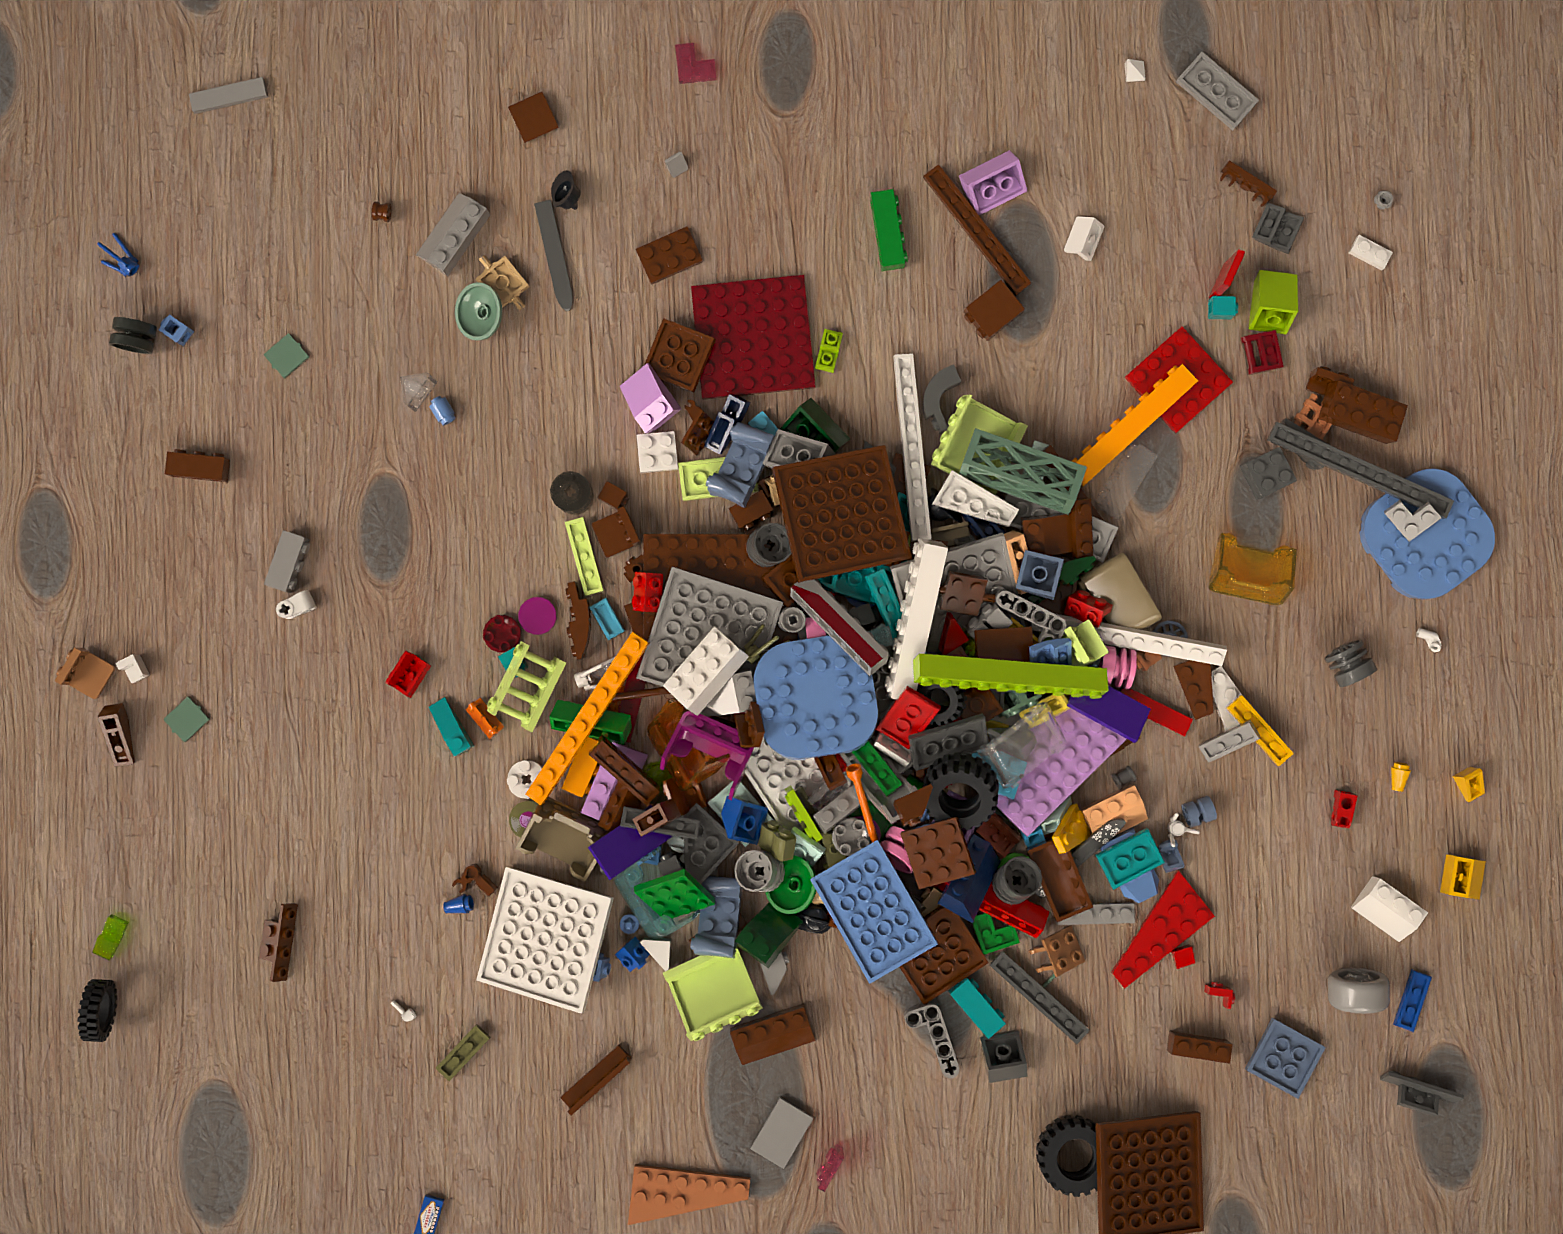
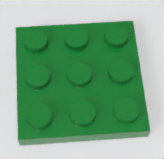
(674, 894)

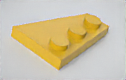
(1071, 830)

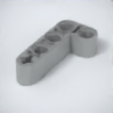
(1028, 614)
(937, 1040)

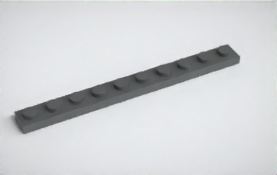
(1358, 469)

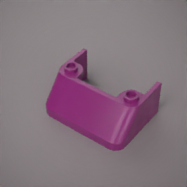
(713, 739)

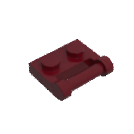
(1268, 351)

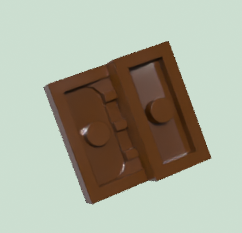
(533, 117)

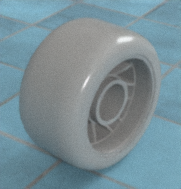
(1358, 990)

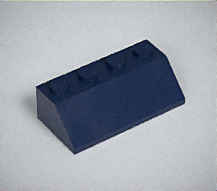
(967, 893)

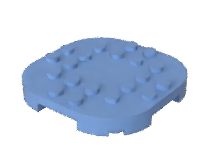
(1440, 554)
(814, 699)

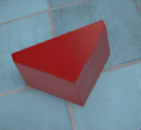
(951, 636)

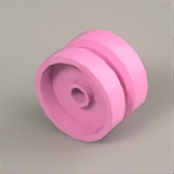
(896, 850)

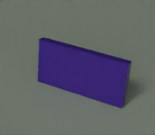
(1114, 712)
(623, 848)

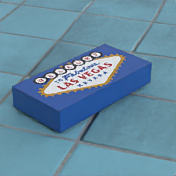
(429, 1215)

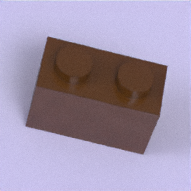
(756, 509)

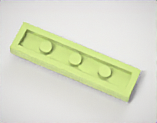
(584, 556)

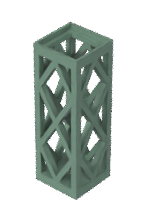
(1017, 484)

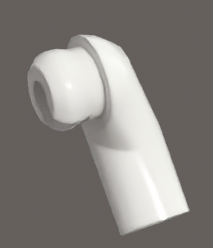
(1431, 638)

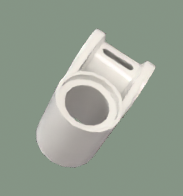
(299, 604)

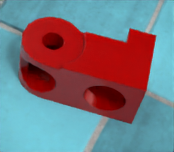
(1343, 808)

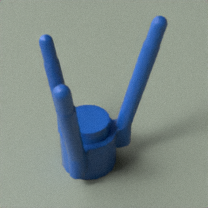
(128, 265)

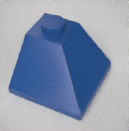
(743, 820)

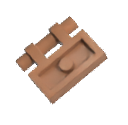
(1314, 426)

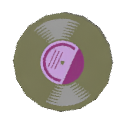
(520, 816)

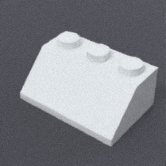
(1388, 909)

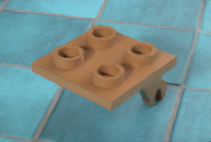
(1062, 950)

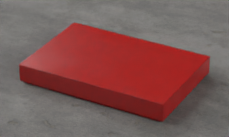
(1227, 273)
(908, 716)

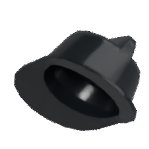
(564, 191)
(939, 513)
(814, 919)

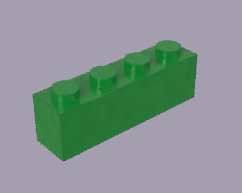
(887, 230)
(612, 724)

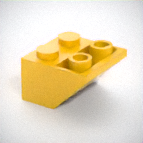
(1462, 877)

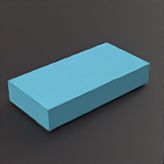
(607, 619)

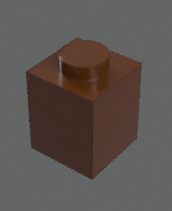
(613, 496)

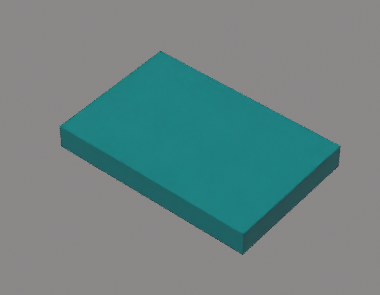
(1129, 858)

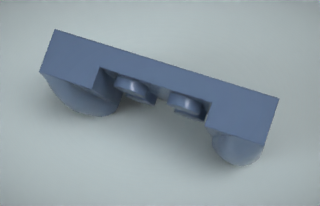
(741, 465)
(720, 921)

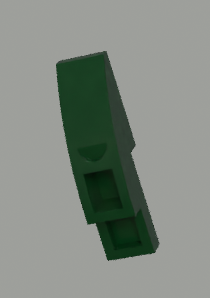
(1069, 574)

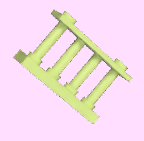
(545, 686)

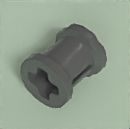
(1124, 777)

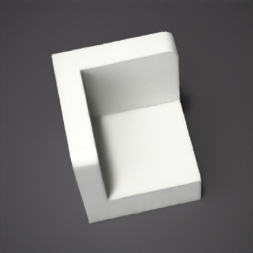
(133, 667)

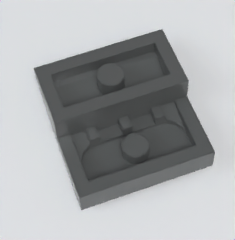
(1278, 228)

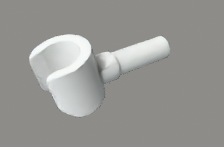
(407, 1015)

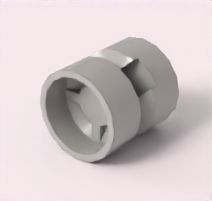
(791, 619)

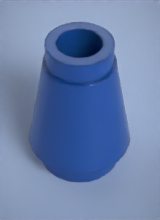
(461, 904)

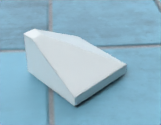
(1134, 70)

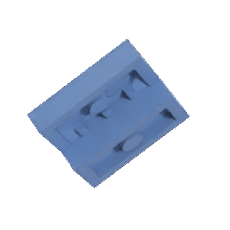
(1052, 652)

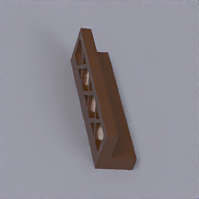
(625, 770)
(596, 1079)

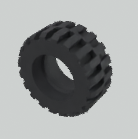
(968, 771)
(1048, 1149)

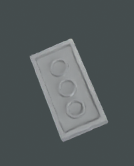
(1217, 90)

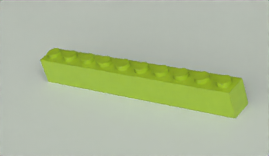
(1010, 675)

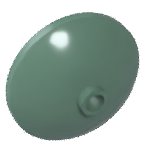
(472, 308)

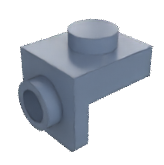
(1171, 856)

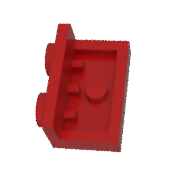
(647, 591)
(1087, 607)
(408, 673)

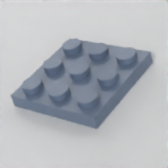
(1285, 1058)

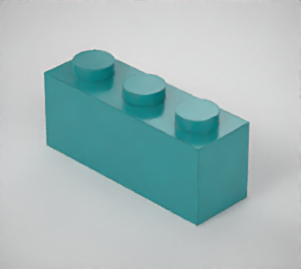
(977, 1006)

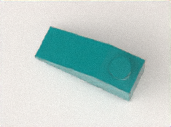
(450, 727)

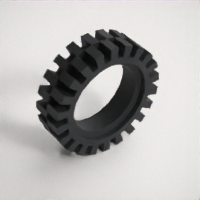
(97, 1010)

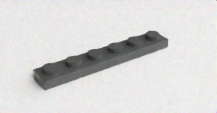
(1039, 997)

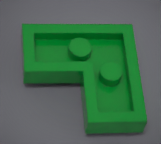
(991, 938)

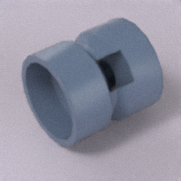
(1200, 811)

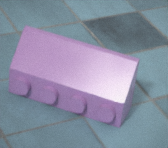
(605, 784)

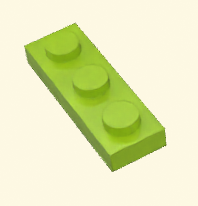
(801, 814)

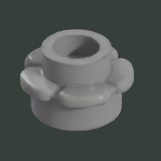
(1383, 195)

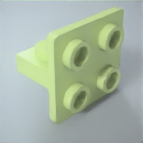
(1086, 644)

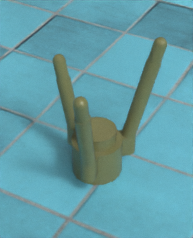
(754, 652)

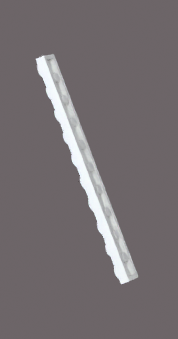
(912, 447)
(1148, 641)

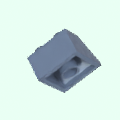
(1039, 574)

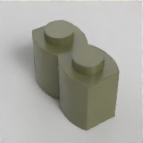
(777, 840)

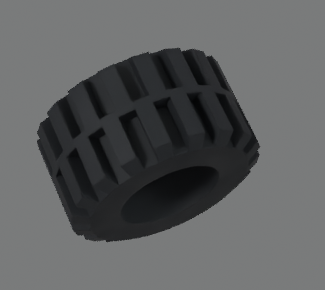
(956, 706)

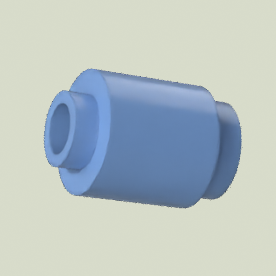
(442, 410)

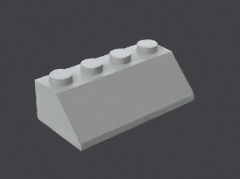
(453, 234)

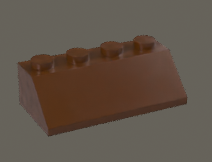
(772, 1034)

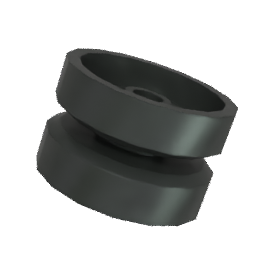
(133, 335)

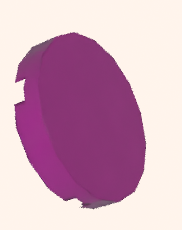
(537, 615)

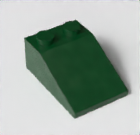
(768, 934)

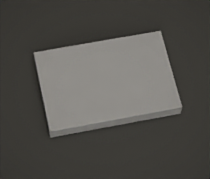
(781, 1132)

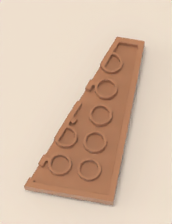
(670, 1192)

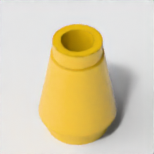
(1399, 775)

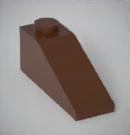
(117, 733)

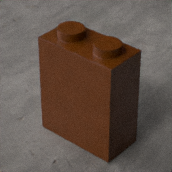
(993, 310)

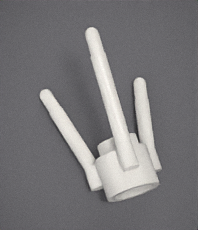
(584, 678)
(1177, 828)

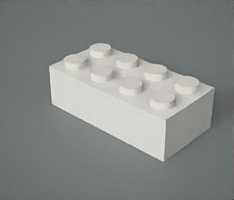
(705, 671)

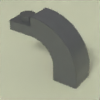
(940, 383)

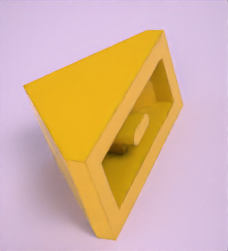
(1470, 783)

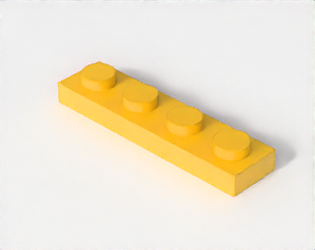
(1269, 740)

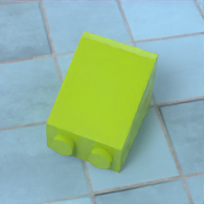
(1273, 301)

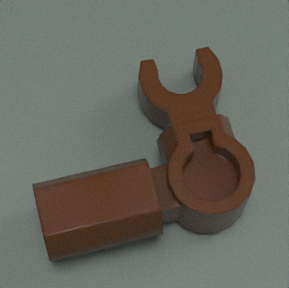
(473, 873)

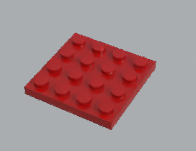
(1179, 350)

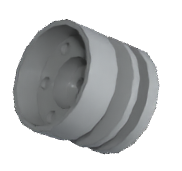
(750, 871)

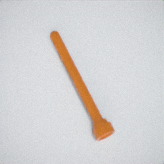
(855, 773)

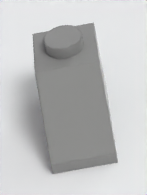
(775, 972)

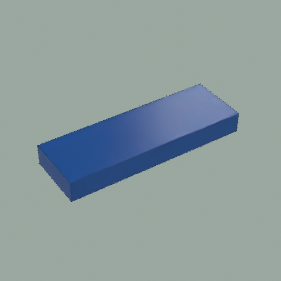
(1412, 1000)

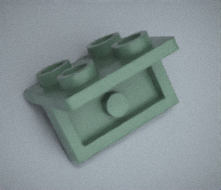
(1017, 702)

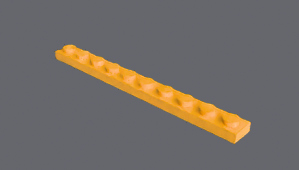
(587, 718)

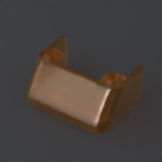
(686, 770)

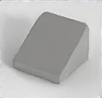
(676, 164)

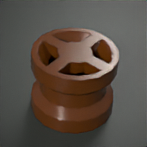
(381, 211)

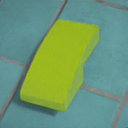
(829, 350)

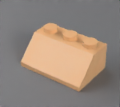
(1120, 804)

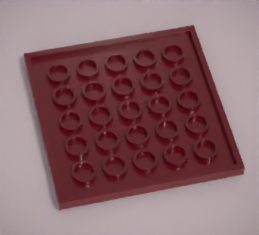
(758, 336)

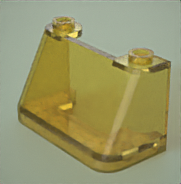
(1252, 572)

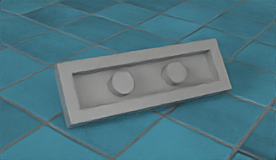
(1229, 741)

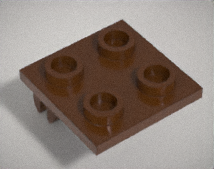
(699, 429)

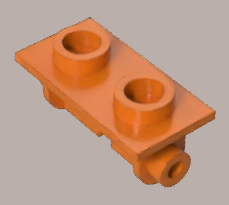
(486, 721)

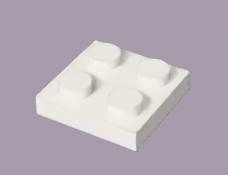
(657, 452)

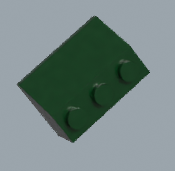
(813, 423)

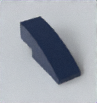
(732, 413)

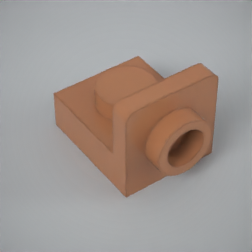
(1146, 659)

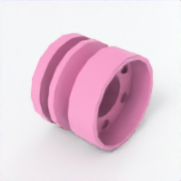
(1120, 667)

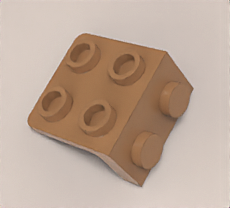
(85, 672)

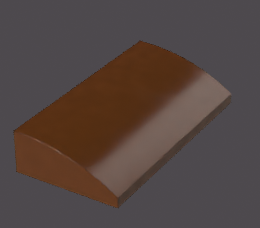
(1060, 880)

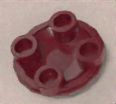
(501, 633)

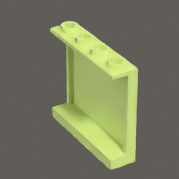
(956, 440)
(712, 993)

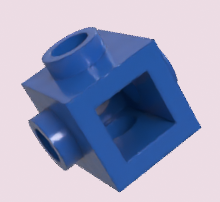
(633, 955)

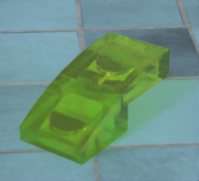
(111, 937)

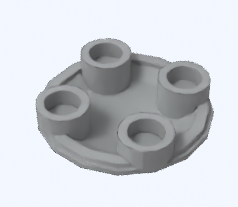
(850, 836)

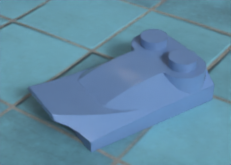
(1142, 886)

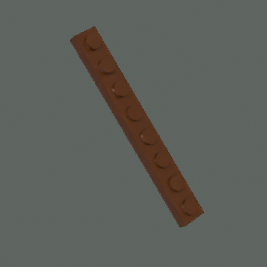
(977, 230)

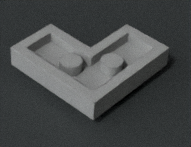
(1412, 523)

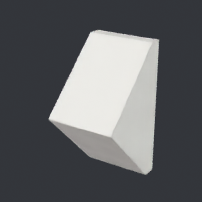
(659, 949)

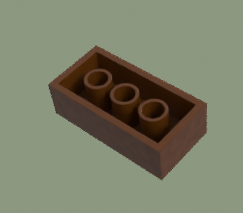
(1362, 412)

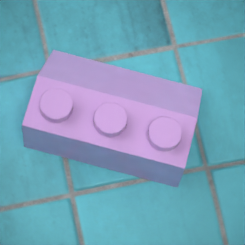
(993, 182)

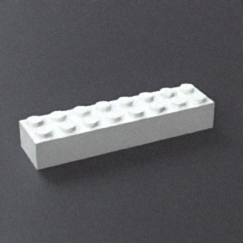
(916, 614)

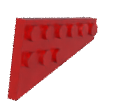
(1168, 924)

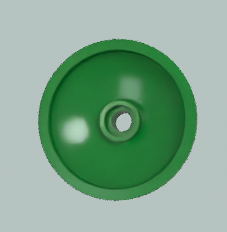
(787, 896)

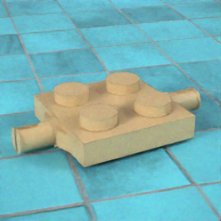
(504, 279)

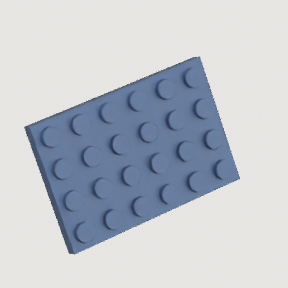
(874, 911)

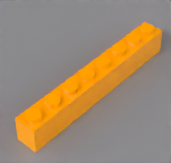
(1135, 421)

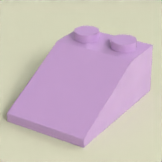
(649, 399)

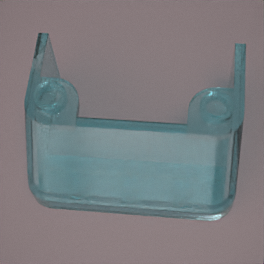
(652, 924)

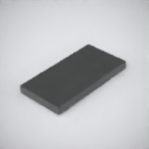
(956, 737)

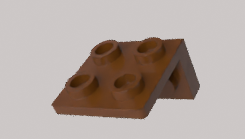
(616, 533)

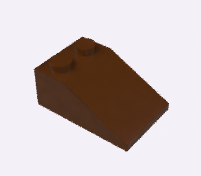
(1048, 533)

